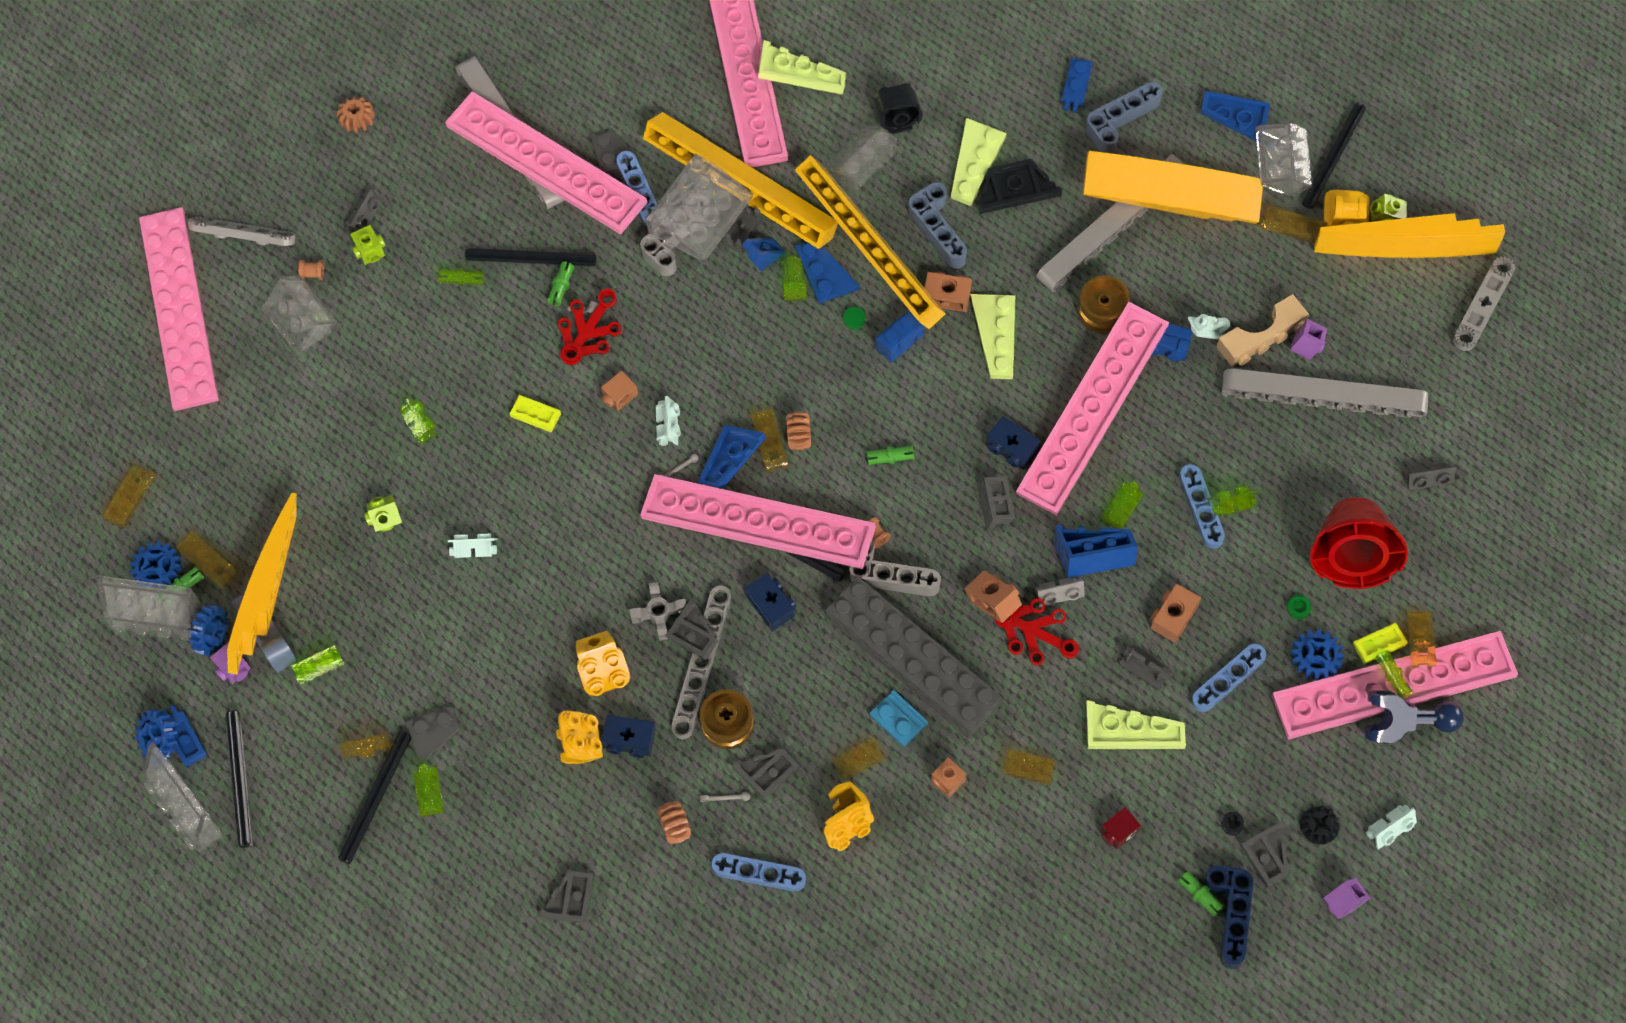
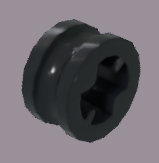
(1239, 820)

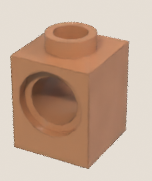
(618, 391)
(948, 777)

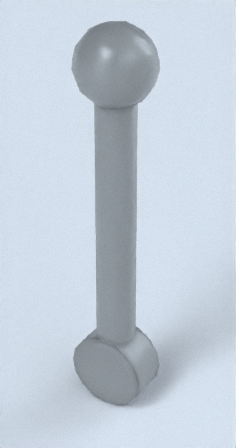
(693, 459)
(744, 796)

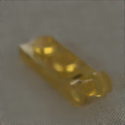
(1291, 224)
(765, 422)
(128, 496)
(206, 560)
(1421, 638)

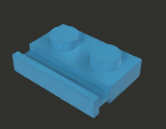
(898, 718)

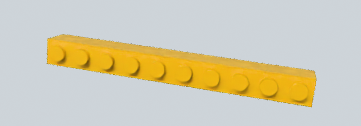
(768, 195)
(870, 242)

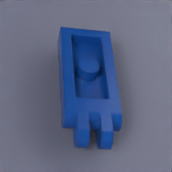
(1076, 83)
(188, 745)

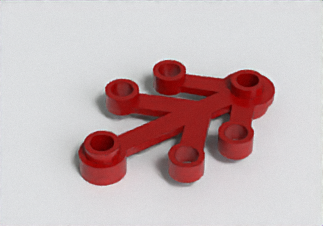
(588, 330)
(1032, 629)

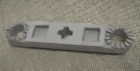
(225, 229)
(1478, 316)

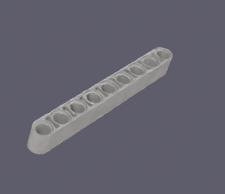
(479, 83)
(1091, 241)
(1325, 392)

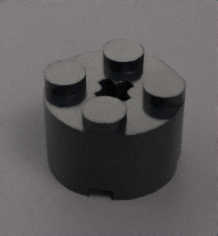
(898, 108)

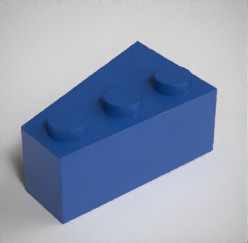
(1094, 551)

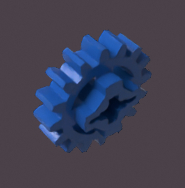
(164, 557)
(209, 630)
(1317, 644)
(157, 729)

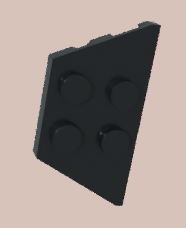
(1016, 185)

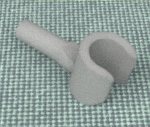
(587, 310)

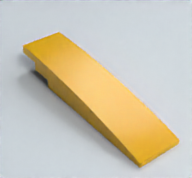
(1173, 187)
(1411, 238)
(262, 590)

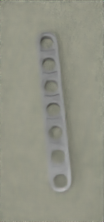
(701, 673)

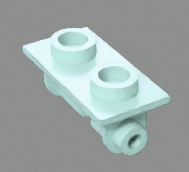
(1208, 326)
(667, 412)
(462, 546)
(1401, 820)

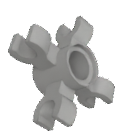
(640, 614)

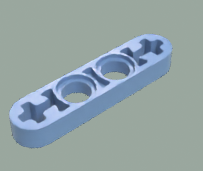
(642, 188)
(1198, 507)
(1226, 675)
(757, 876)

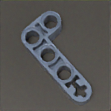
(1144, 98)
(941, 229)
(273, 645)

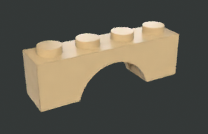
(1240, 345)

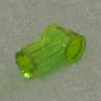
(793, 282)

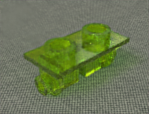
(415, 413)
(1225, 500)
(1123, 505)
(317, 664)
(428, 791)

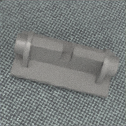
(1068, 589)

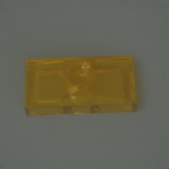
(366, 747)
(859, 758)
(1029, 767)

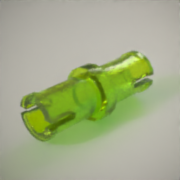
(461, 277)
(1394, 674)

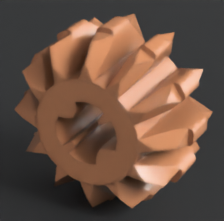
(355, 114)
(798, 430)
(674, 822)

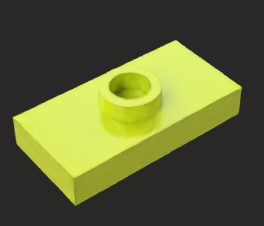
(535, 413)
(1387, 638)

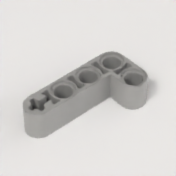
(661, 254)
(896, 573)

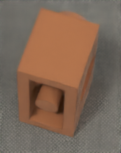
(957, 299)
(993, 596)
(1180, 600)

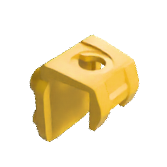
(1346, 207)
(601, 664)
(579, 737)
(852, 820)

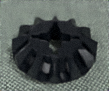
(1321, 836)

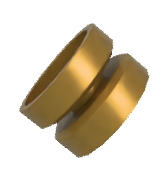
(1102, 303)
(723, 706)

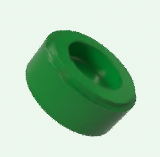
(854, 318)
(1298, 607)

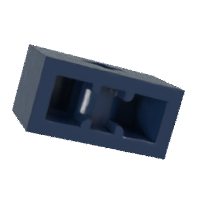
(1007, 433)
(772, 614)
(618, 728)

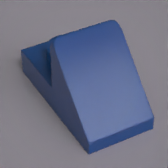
(763, 251)

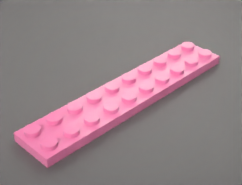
(750, 96)
(546, 162)
(178, 309)
(1092, 408)
(758, 521)
(1345, 696)

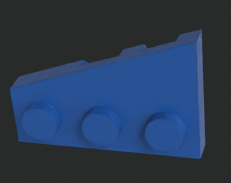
(1236, 112)
(825, 273)
(729, 455)

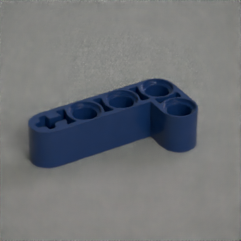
(1233, 918)

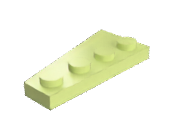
(800, 71)
(976, 155)
(996, 329)
(1131, 730)

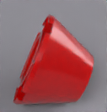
(1358, 545)

